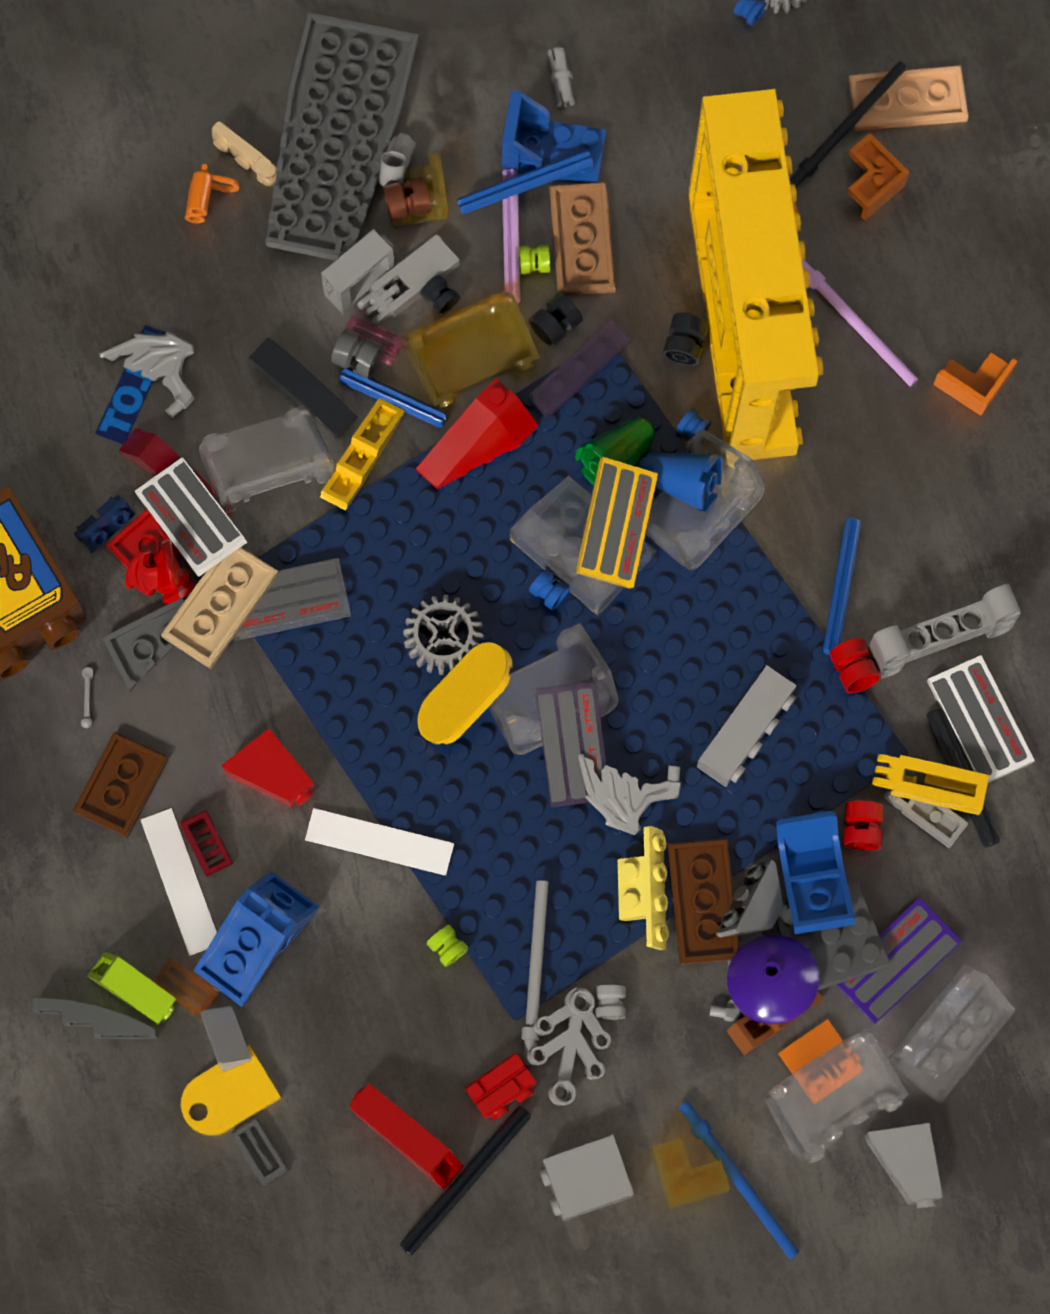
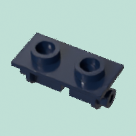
(113, 515)

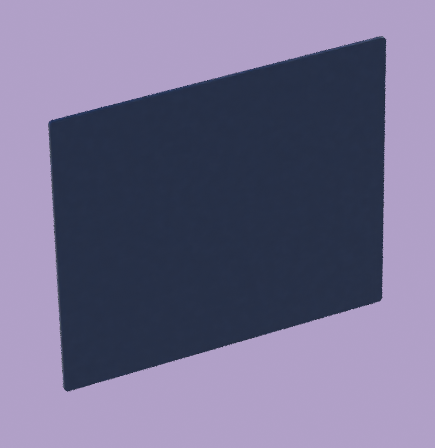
(680, 661)

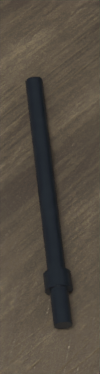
(810, 165)

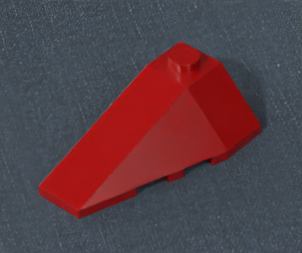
(484, 431)

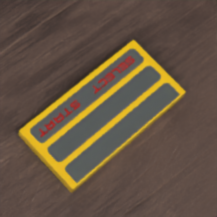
(616, 523)

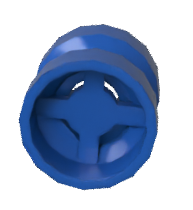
(549, 589)

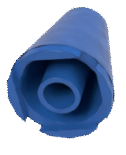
(686, 476)

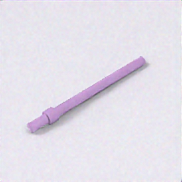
(817, 281)

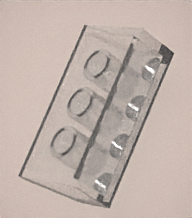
(952, 1033)

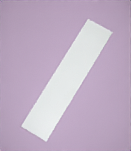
(379, 841)
(179, 880)

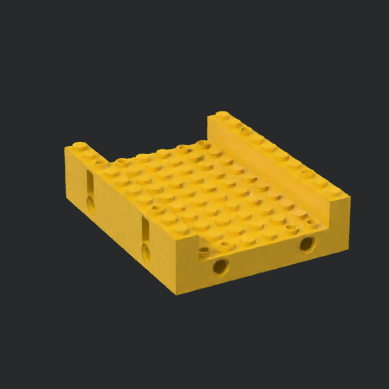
(752, 271)

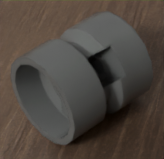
(357, 353)

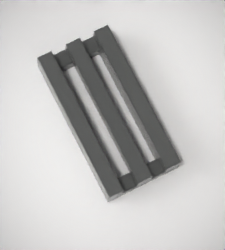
(273, 1174)

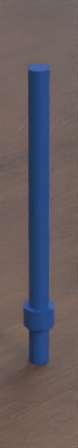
(702, 1130)

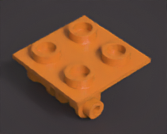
(810, 1046)

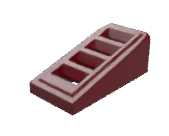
(195, 819)

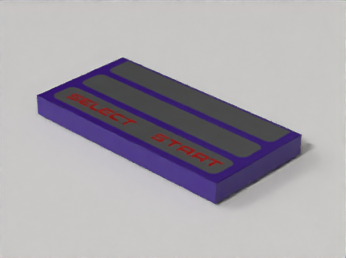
(914, 948)

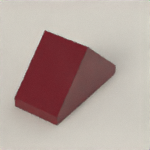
(148, 451)

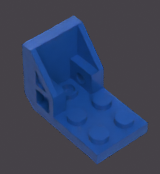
(535, 141)
(252, 936)

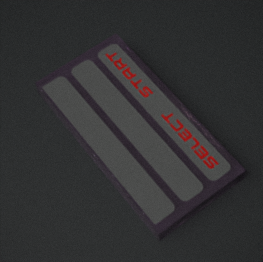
(569, 728)

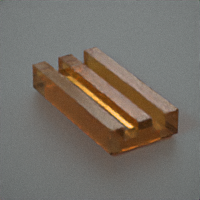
(164, 972)

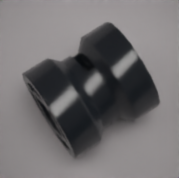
(440, 295)

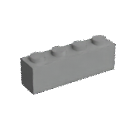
(746, 727)

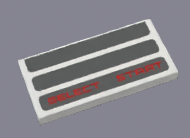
(190, 516)
(980, 719)

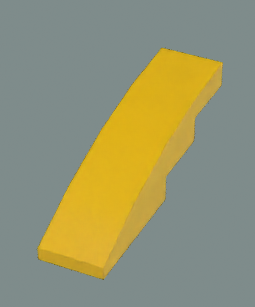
(362, 454)

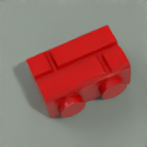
(501, 1087)

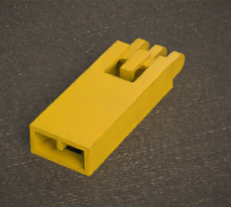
(942, 785)

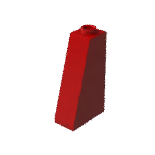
(406, 1135)

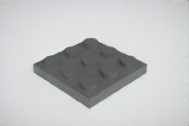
(841, 951)

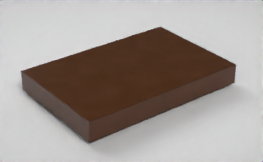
(120, 784)

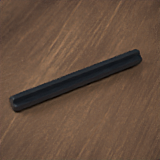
(955, 758)

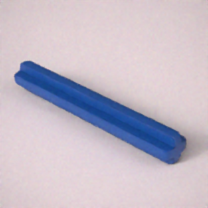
(400, 399)

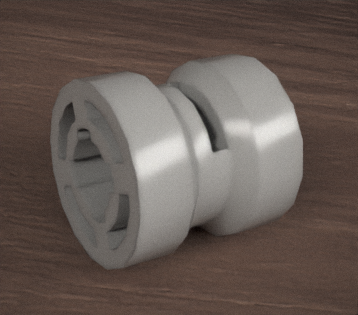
(610, 1006)

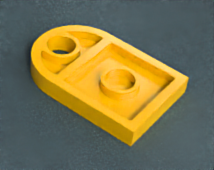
(228, 1096)

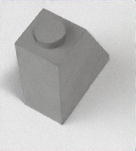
(909, 1161)

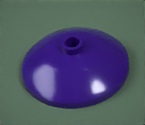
(775, 997)

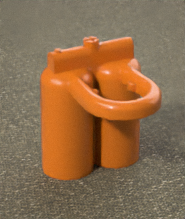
(200, 192)

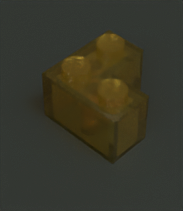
(685, 1184)

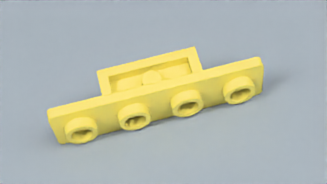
(643, 888)

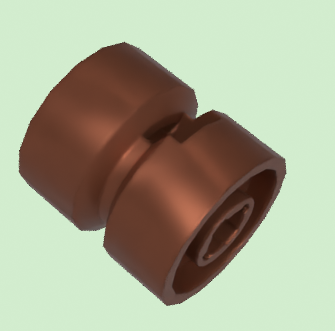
(407, 199)

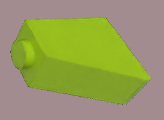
(132, 987)

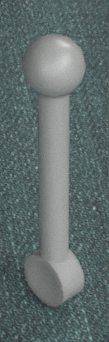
(87, 674)

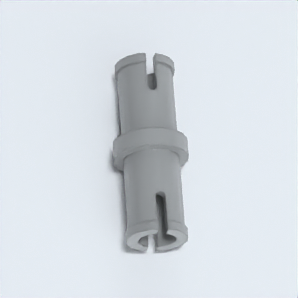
(561, 77)

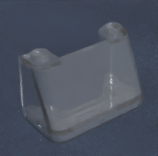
(265, 457)
(695, 534)
(574, 662)

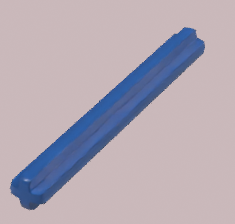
(524, 182)
(842, 584)

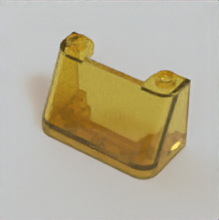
(470, 347)

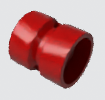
(856, 667)
(866, 815)

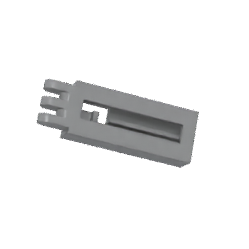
(414, 271)

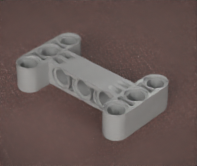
(994, 616)

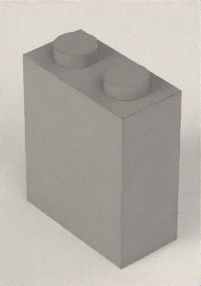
(586, 1178)

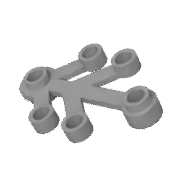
(571, 1041)

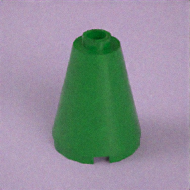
(623, 444)

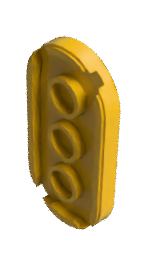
(464, 693)

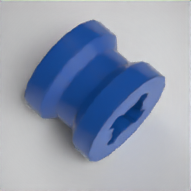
(751, 10)
(693, 423)

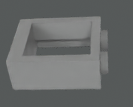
(352, 274)

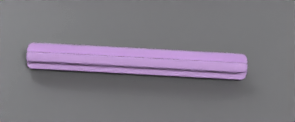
(511, 240)

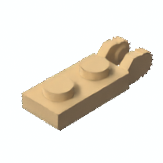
(244, 153)

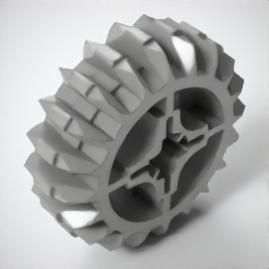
(434, 626)

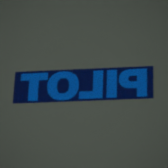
(126, 401)

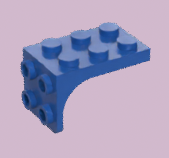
(814, 872)

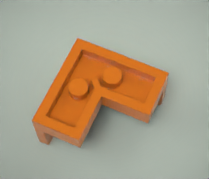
(882, 178)
(977, 389)

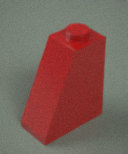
(271, 771)

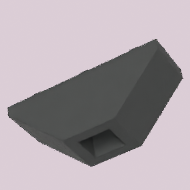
(754, 903)

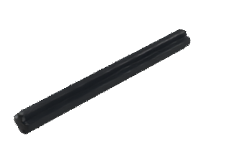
(465, 1180)

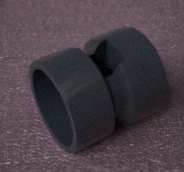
(552, 328)
(686, 335)

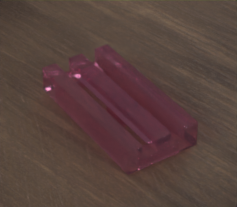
(393, 351)

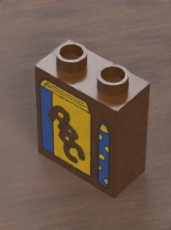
(33, 593)

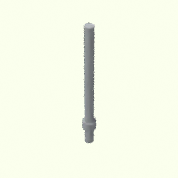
(528, 1032)

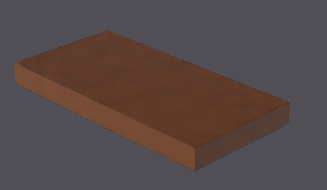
(700, 898)

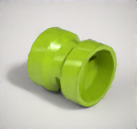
(527, 259)
(447, 945)

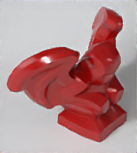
(164, 576)

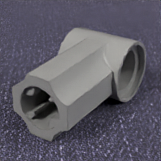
(396, 160)

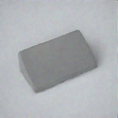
(226, 1037)

